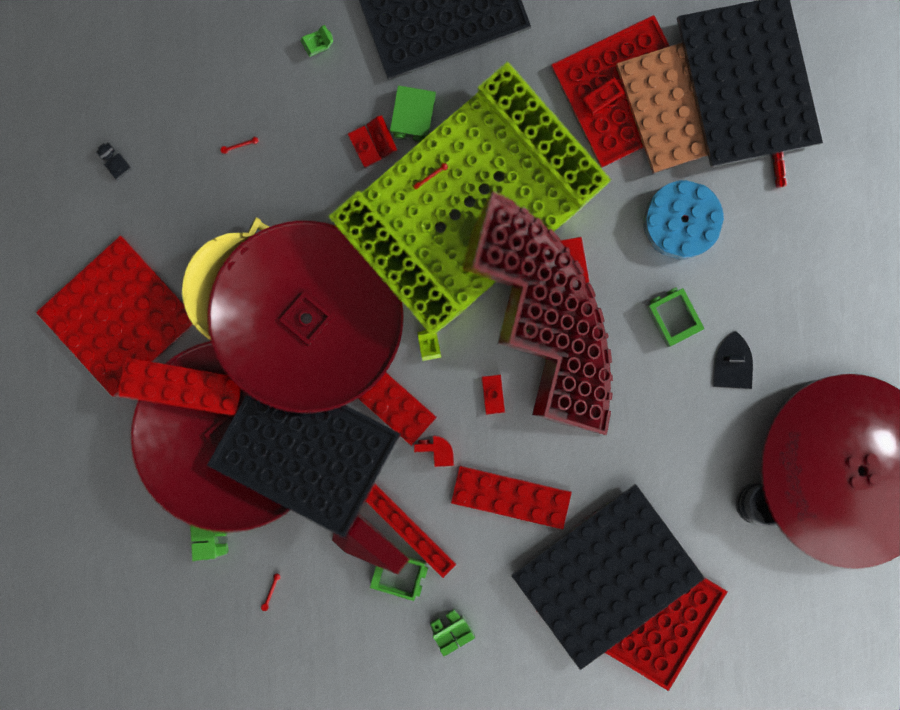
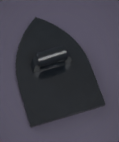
(733, 363)

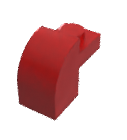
(442, 450)

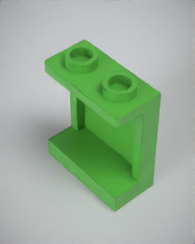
(412, 113)

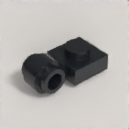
(117, 164)

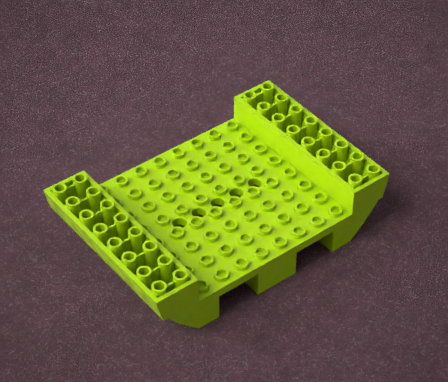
(493, 132)

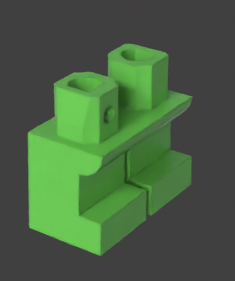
(206, 544)
(444, 636)

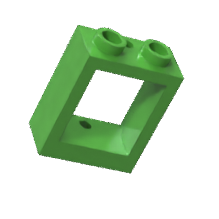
(672, 340)
(416, 591)

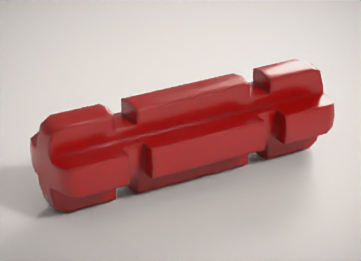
(779, 170)

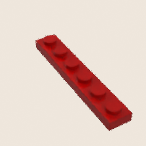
(410, 531)

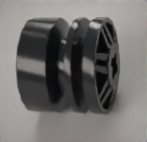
(747, 502)

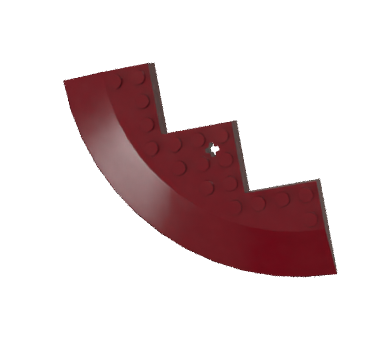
(547, 312)

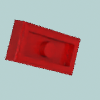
(603, 96)
(381, 137)
(364, 147)
(493, 394)

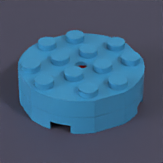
(696, 206)

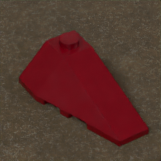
(371, 546)

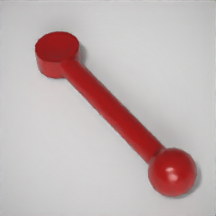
(224, 149)
(443, 166)
(265, 606)

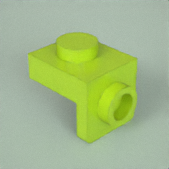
(428, 345)

